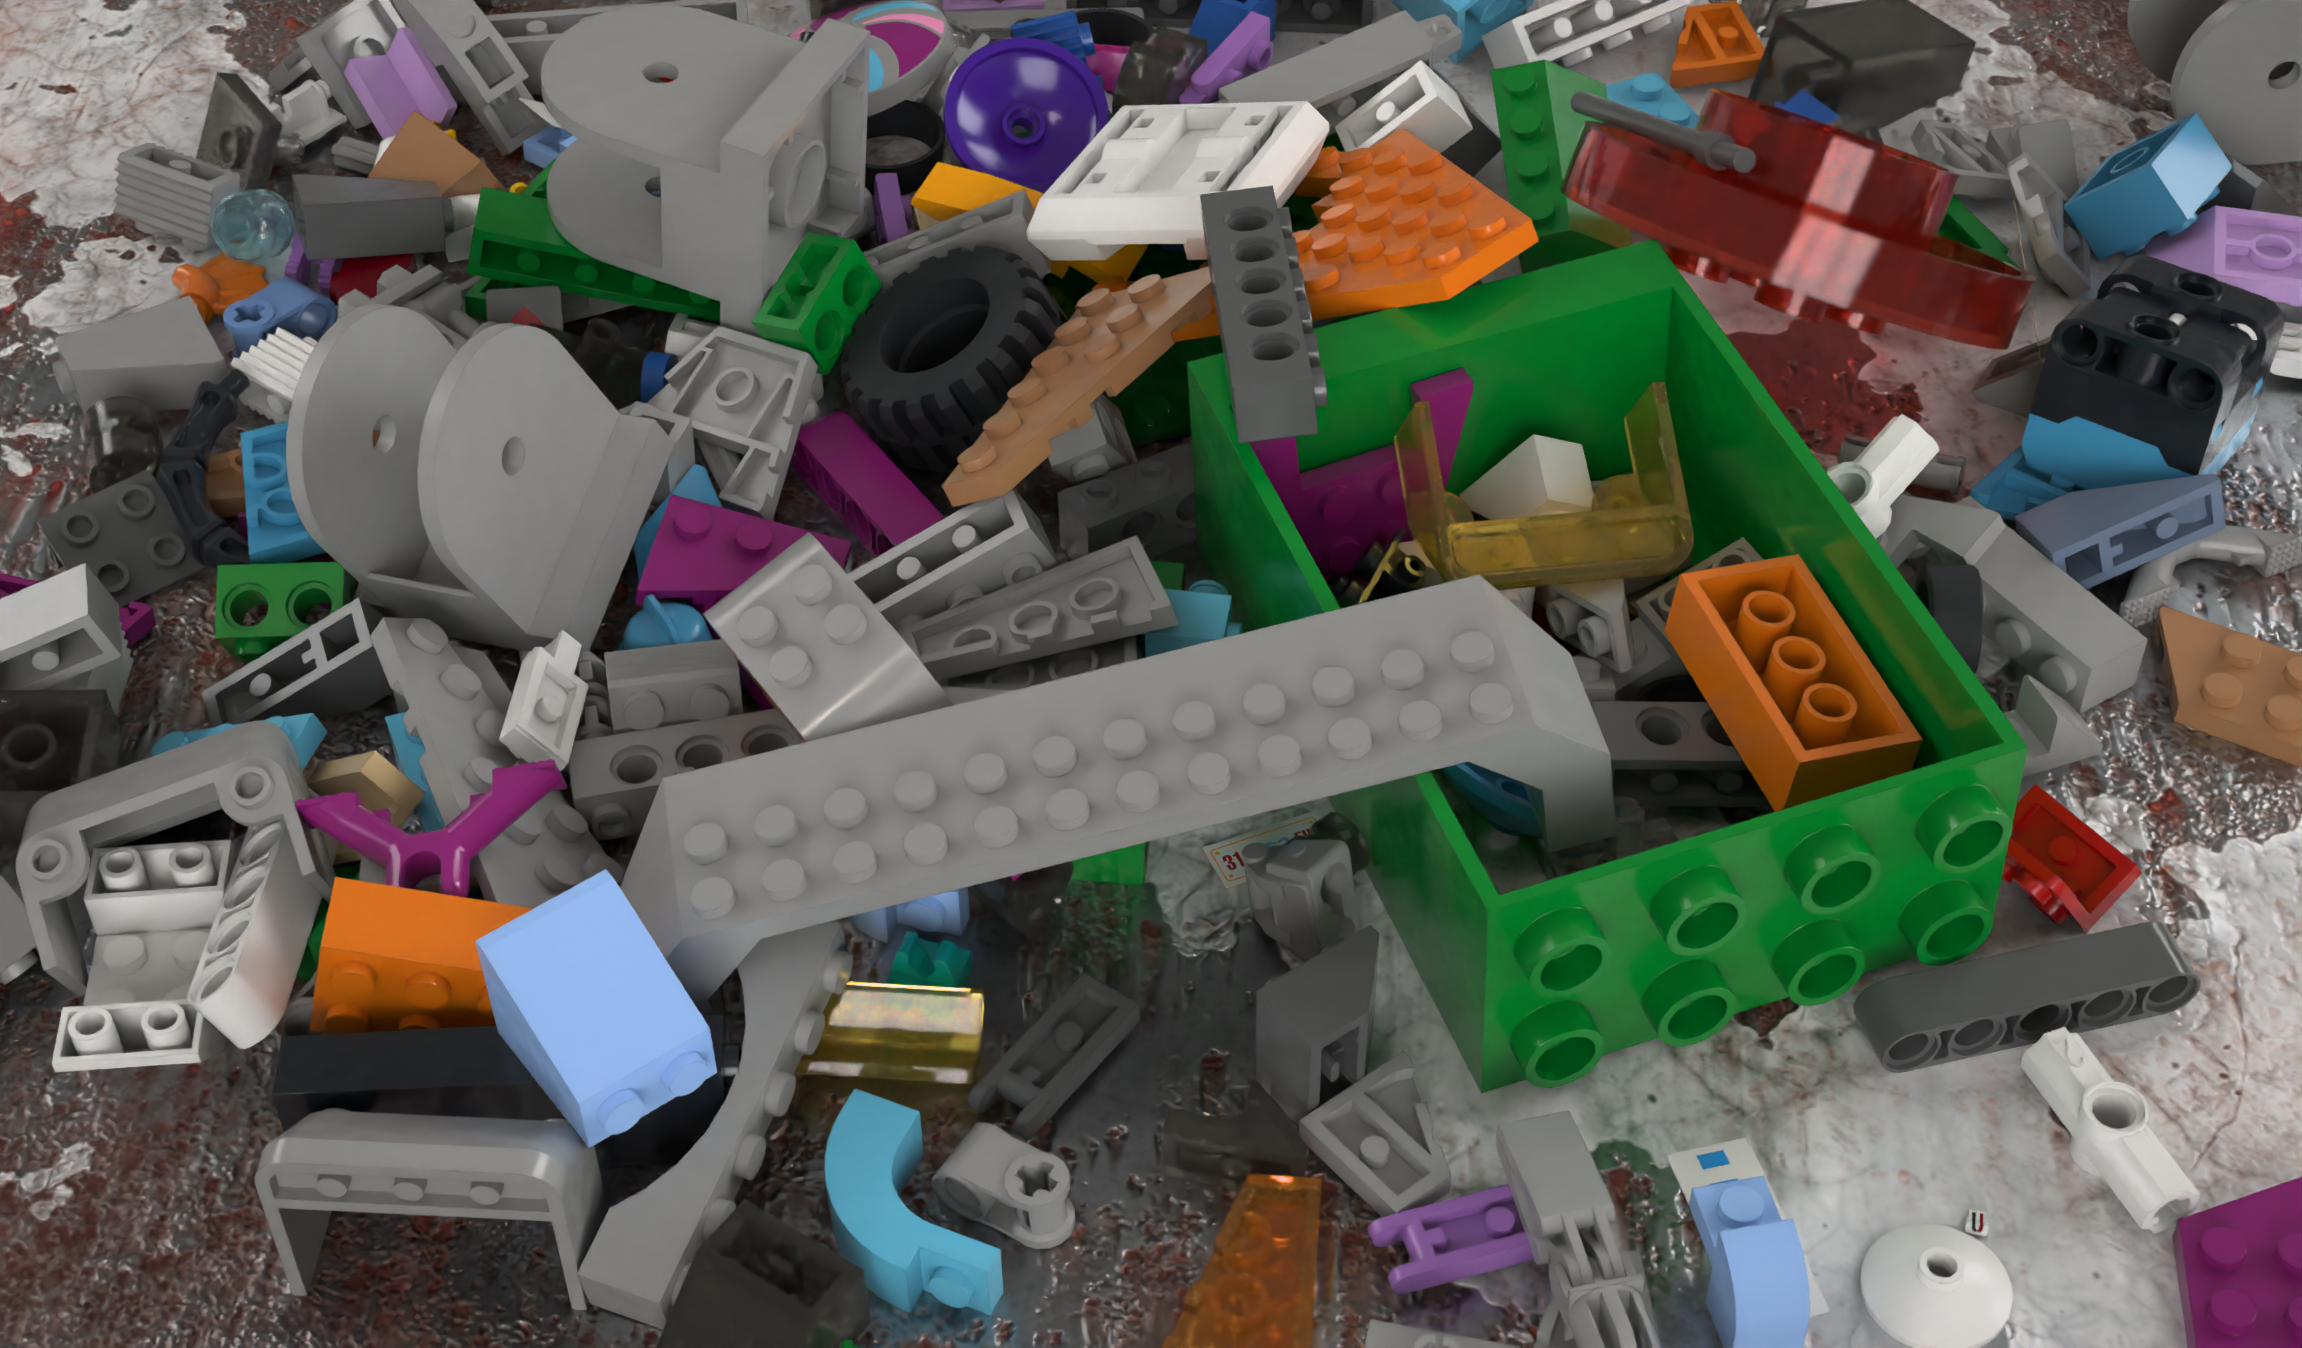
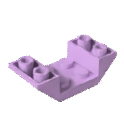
(2240, 249)

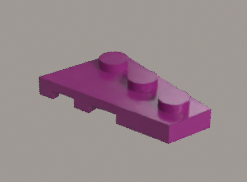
(713, 550)

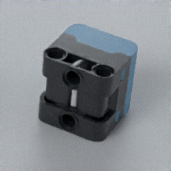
(2152, 378)

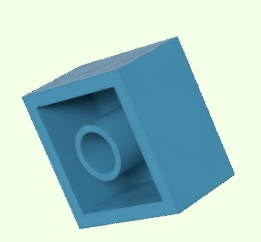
(2149, 188)

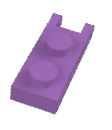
(1454, 1239)

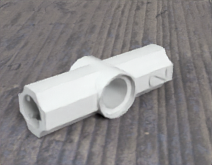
(1884, 471)
(2110, 1130)

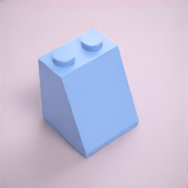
(595, 1009)

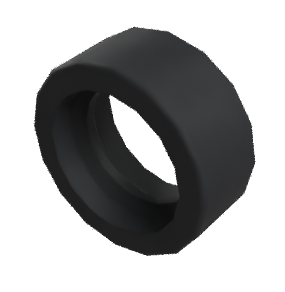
(1956, 603)

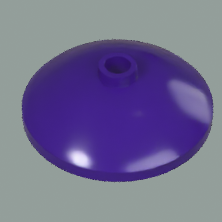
(1025, 86)

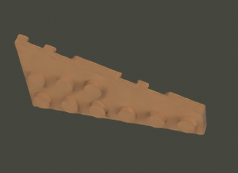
(1096, 351)

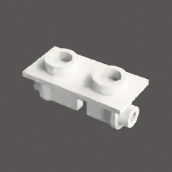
(307, 111)

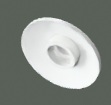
(1933, 1310)

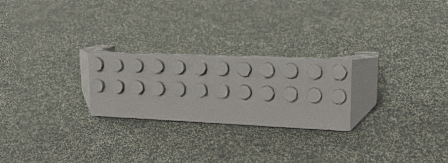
(1114, 766)

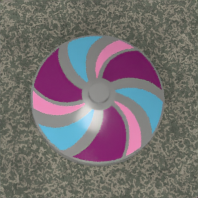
(906, 46)

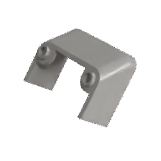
(243, 770)
(429, 1169)

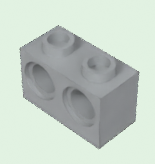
(1094, 448)

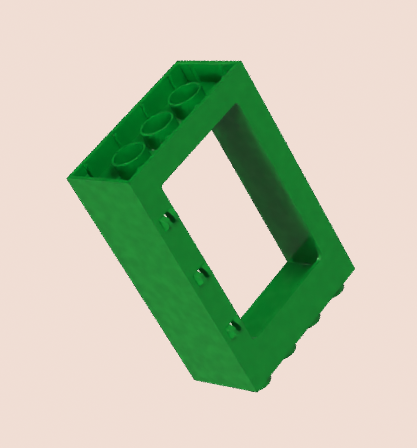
(1710, 922)

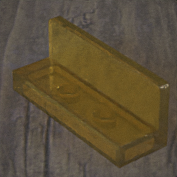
(900, 1033)

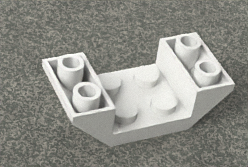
(150, 928)

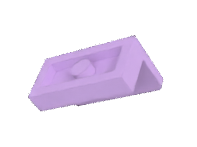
(399, 84)

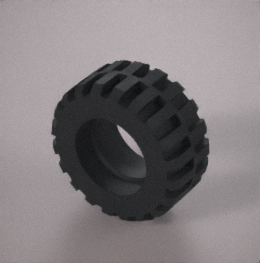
(946, 351)

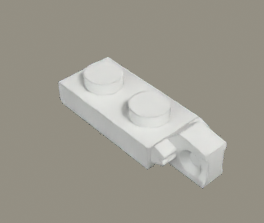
(546, 703)

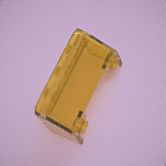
(1634, 528)

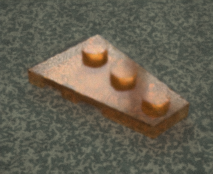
(1260, 1272)

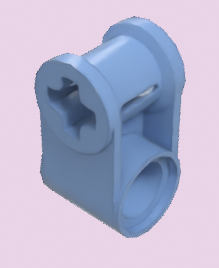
(281, 305)

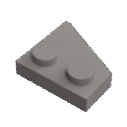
(2057, 243)

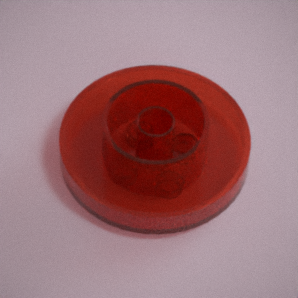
(1815, 224)

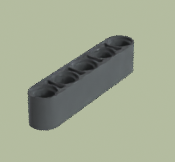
(2024, 994)

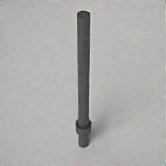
(1708, 147)

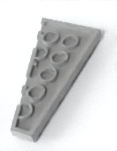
(461, 733)

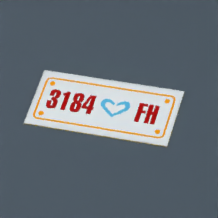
(1227, 854)

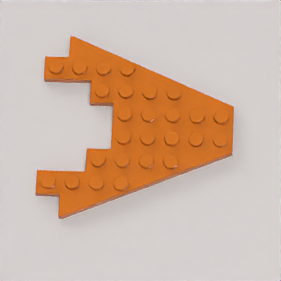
(1391, 232)

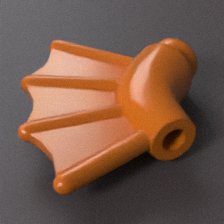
(218, 283)

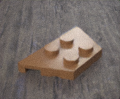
(2232, 685)

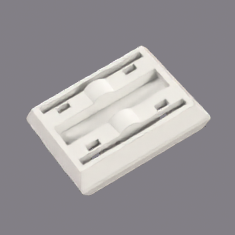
(1154, 161)

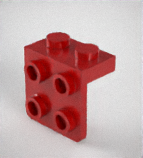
(2064, 862)

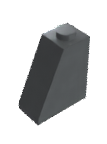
(369, 216)

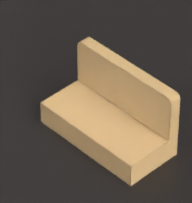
(377, 785)

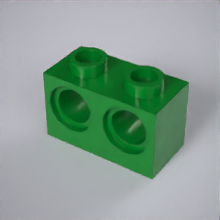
(818, 298)
(289, 593)

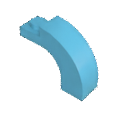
(866, 1169)

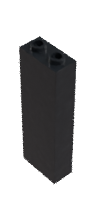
(476, 1077)

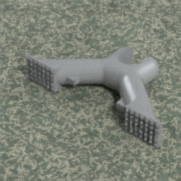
(2153, 581)

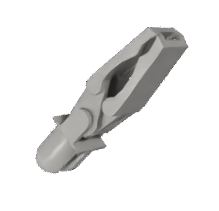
(1568, 1228)

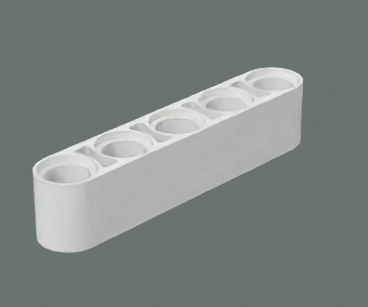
(257, 937)

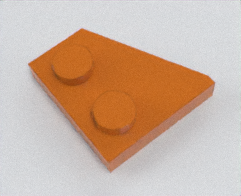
(1715, 46)

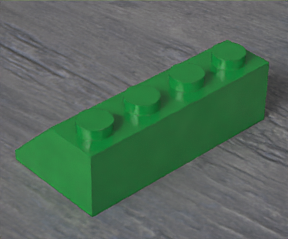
(1537, 146)

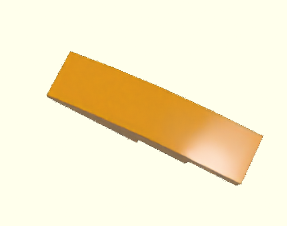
(956, 190)

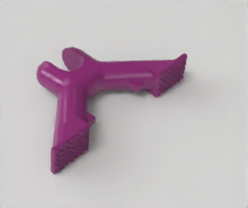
(443, 851)

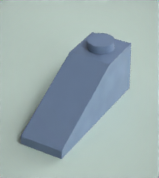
(2123, 526)

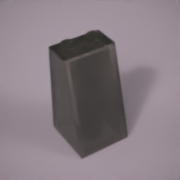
(1863, 58)

